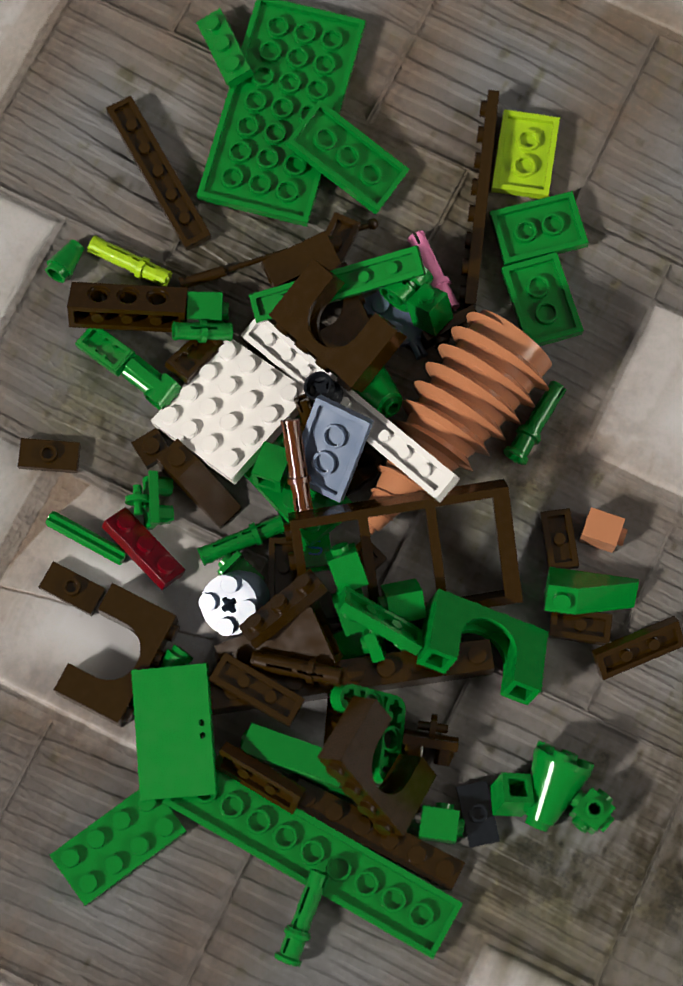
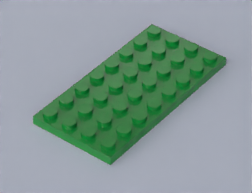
(296, 61)

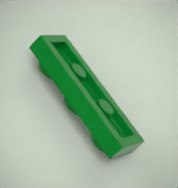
(225, 48)
(380, 621)

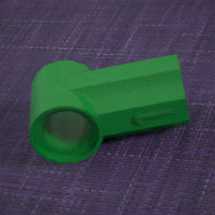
(157, 387)

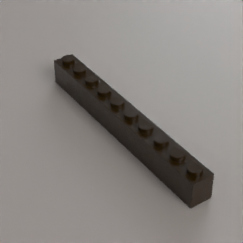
(394, 672)

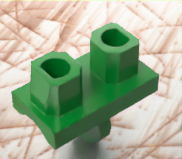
(152, 488)

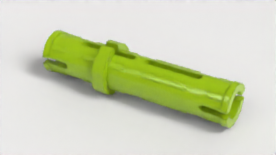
(139, 266)

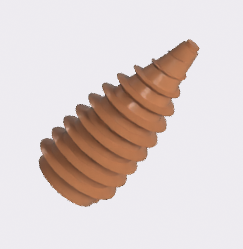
(466, 399)

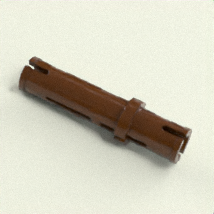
(298, 473)

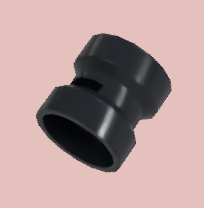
(323, 384)

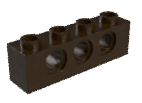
(126, 306)

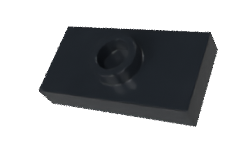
(478, 815)

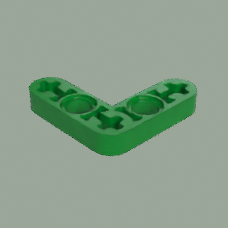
(396, 729)

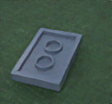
(333, 446)

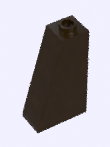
(301, 638)

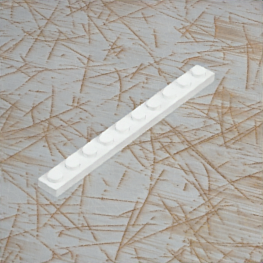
(383, 436)

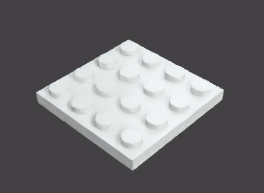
(230, 410)

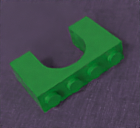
(518, 642)

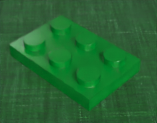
(538, 228)
(542, 299)

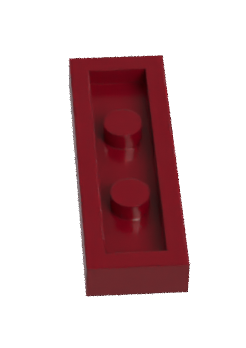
(143, 548)

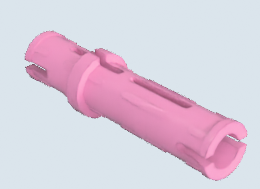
(430, 262)

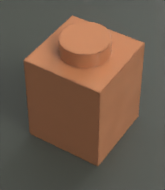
(603, 530)

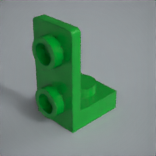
(361, 644)

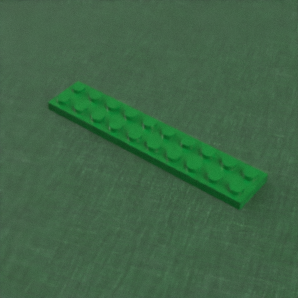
(357, 879)

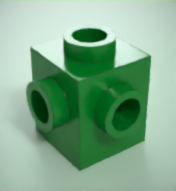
(584, 819)

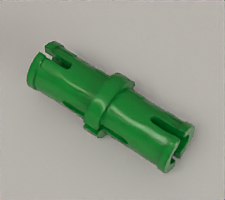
(202, 331)

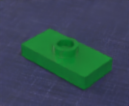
(105, 350)

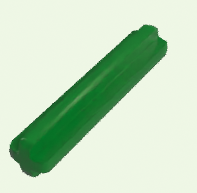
(86, 537)

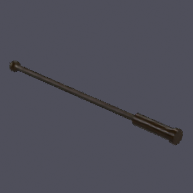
(222, 271)

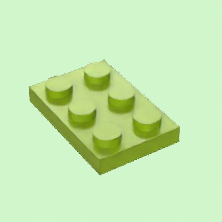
(525, 154)

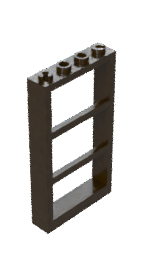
(362, 510)

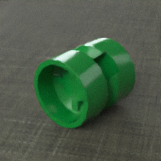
(401, 292)

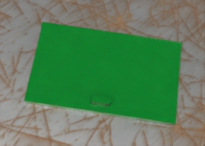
(169, 732)

